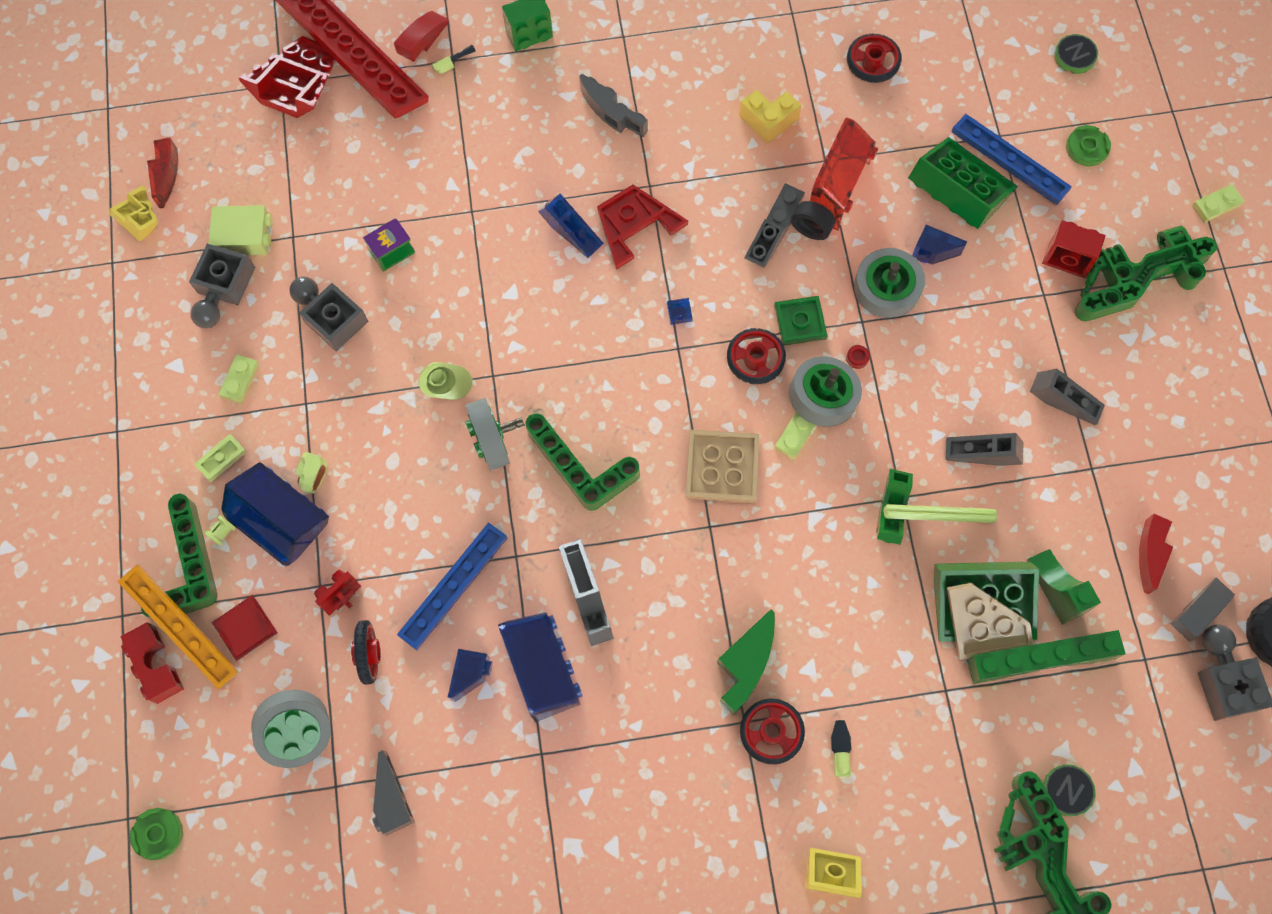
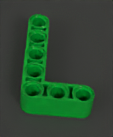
(574, 467)
(193, 561)

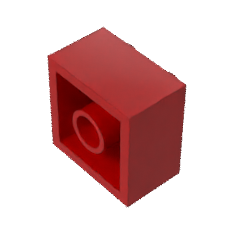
(1073, 249)

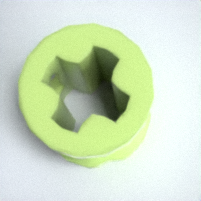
(220, 530)

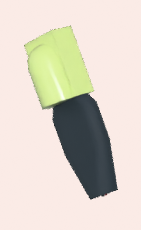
(446, 64)
(841, 748)

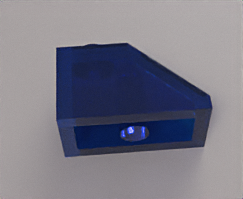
(937, 246)
(468, 673)

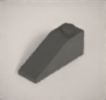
(1066, 395)
(986, 449)
(390, 803)

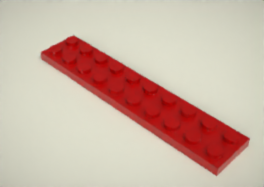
(357, 55)

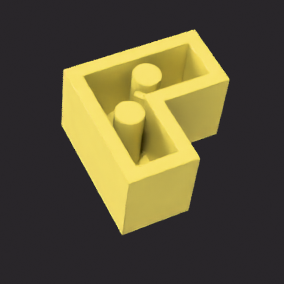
(769, 118)

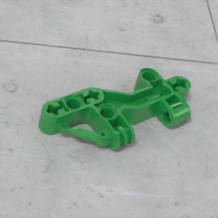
(1176, 256)
(1050, 850)

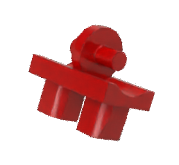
(338, 594)

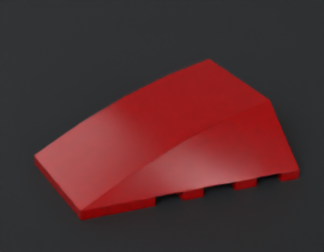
(291, 79)

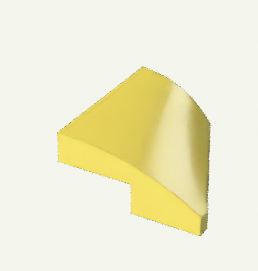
(135, 214)

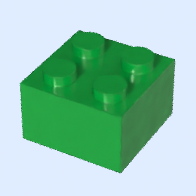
(527, 23)

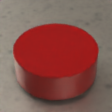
(858, 356)

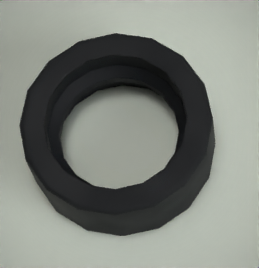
(813, 220)

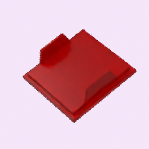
(244, 627)

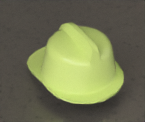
(445, 381)

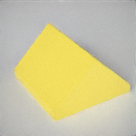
(834, 873)

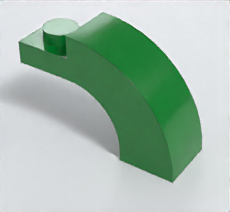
(896, 493)

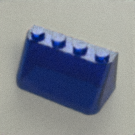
(272, 513)
(540, 665)

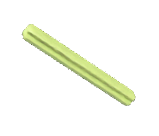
(940, 513)

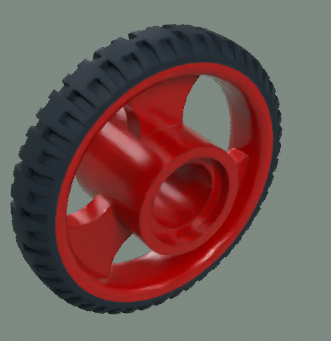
(873, 58)
(769, 341)
(365, 652)
(789, 746)

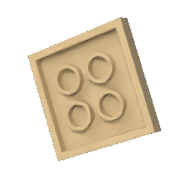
(722, 466)

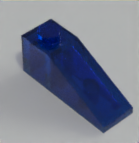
(570, 225)

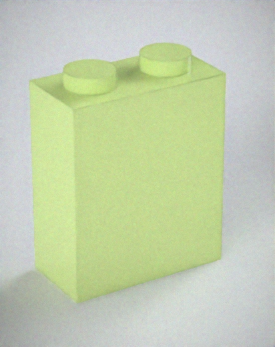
(241, 229)

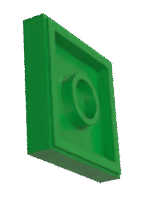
(800, 320)

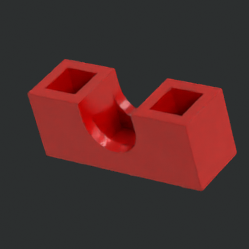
(141, 646)

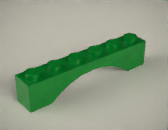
(1044, 656)

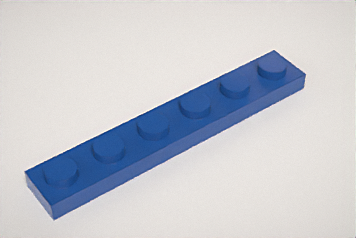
(1011, 159)
(452, 586)

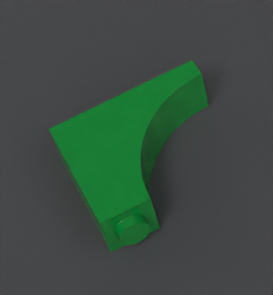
(1065, 593)

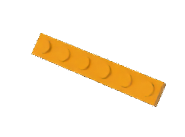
(178, 626)

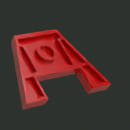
(629, 214)

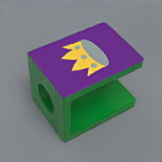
(389, 244)

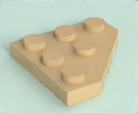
(984, 623)

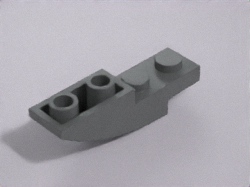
(604, 103)
(774, 226)

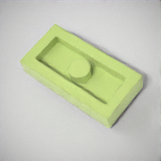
(1218, 203)
(238, 379)
(794, 436)
(220, 458)

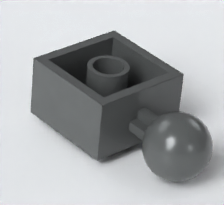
(218, 276)
(330, 313)
(1219, 681)

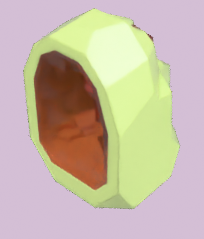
(311, 472)

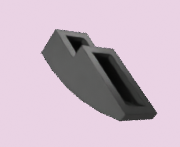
(1203, 609)

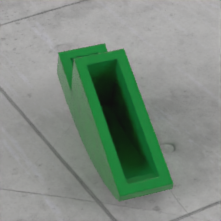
(747, 661)

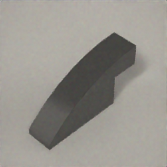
(586, 592)

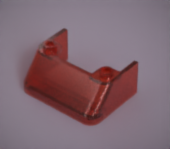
(842, 169)

